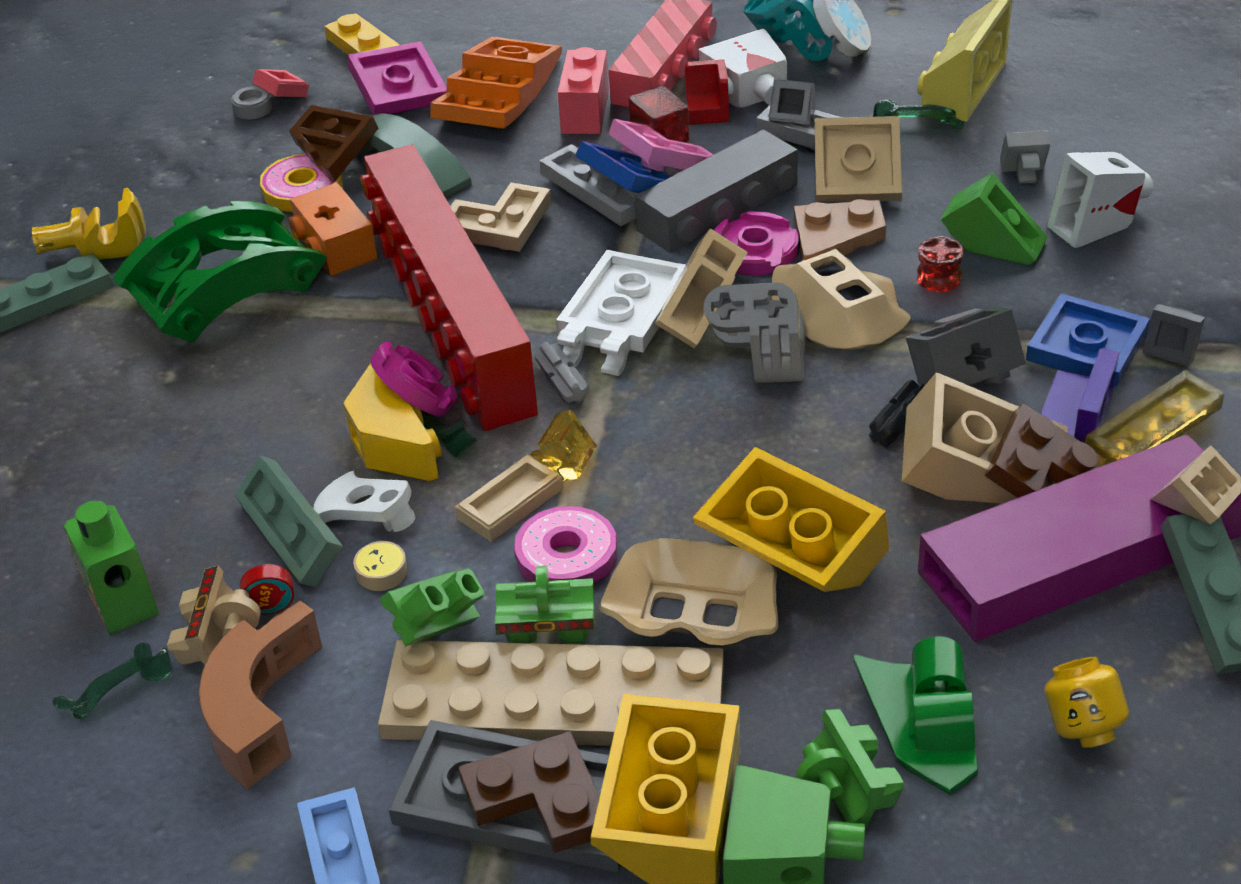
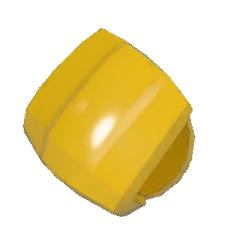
(89, 237)

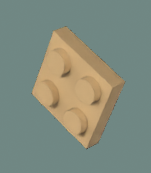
(858, 159)

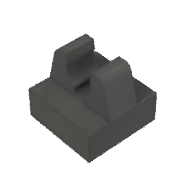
(1173, 334)

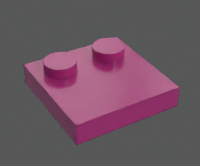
(396, 78)

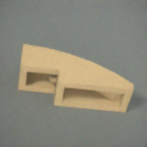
(710, 266)

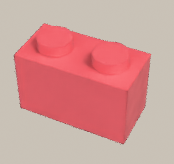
(583, 91)

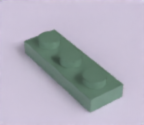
(52, 290)
(288, 521)
(1211, 584)

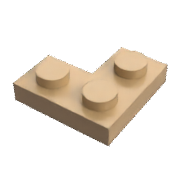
(509, 221)

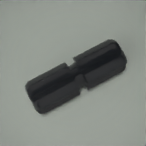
(892, 417)

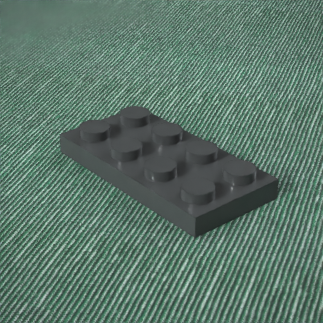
(436, 803)

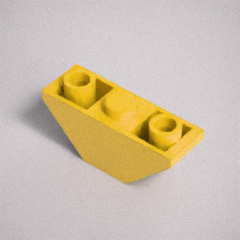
(390, 430)

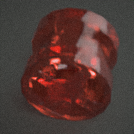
(940, 264)

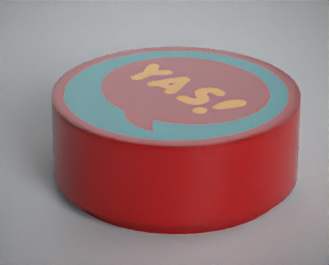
(269, 587)

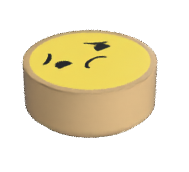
(380, 566)

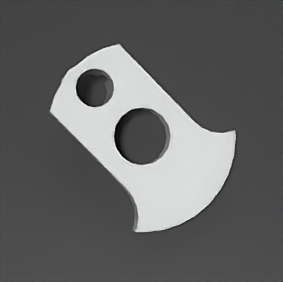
(386, 505)

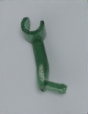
(940, 113)
(453, 438)
(150, 669)

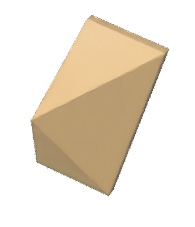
(1202, 488)

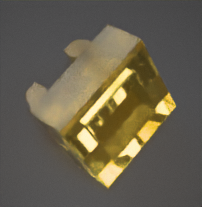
(565, 446)

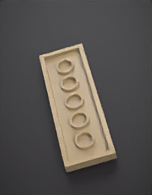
(537, 687)

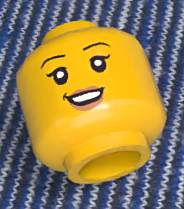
(1086, 701)

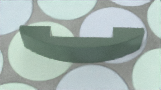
(399, 132)

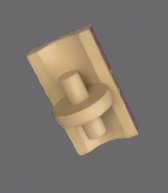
(211, 614)

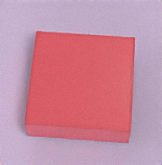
(280, 83)

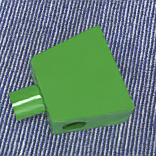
(784, 831)

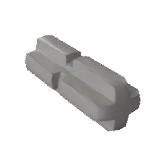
(562, 373)

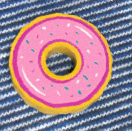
(292, 178)

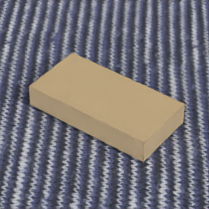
(509, 498)

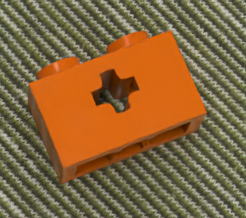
(335, 226)

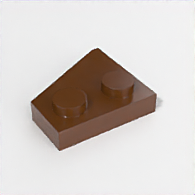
(332, 137)

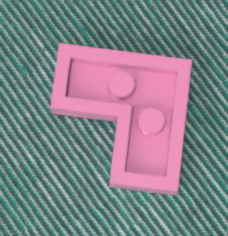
(654, 148)

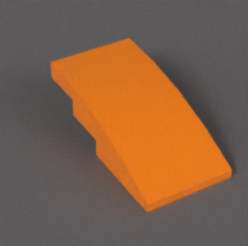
(496, 82)

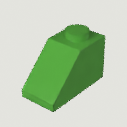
(993, 223)

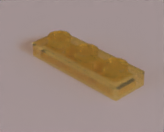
(1157, 418)

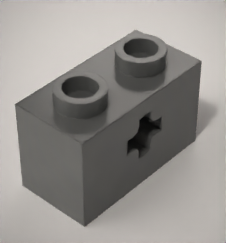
(969, 348)

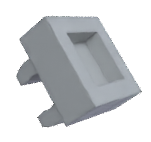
(1025, 154)

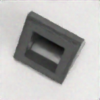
(792, 102)

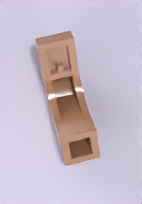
(235, 678)

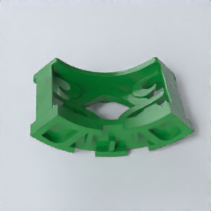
(169, 263)

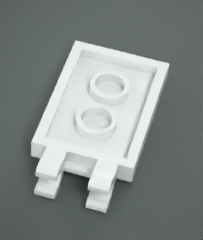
(616, 308)

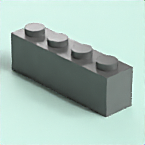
(715, 190)

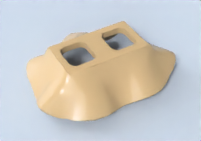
(833, 319)
(700, 576)

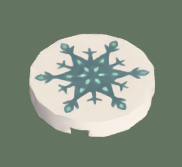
(846, 23)

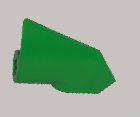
(926, 711)

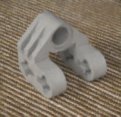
(774, 341)

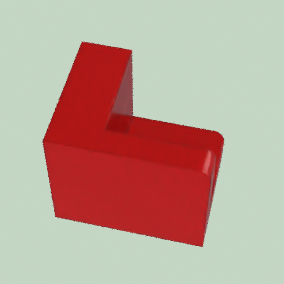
(707, 91)

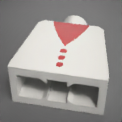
(751, 66)
(1096, 196)

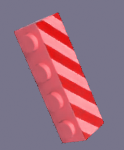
(662, 49)

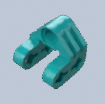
(783, 25)

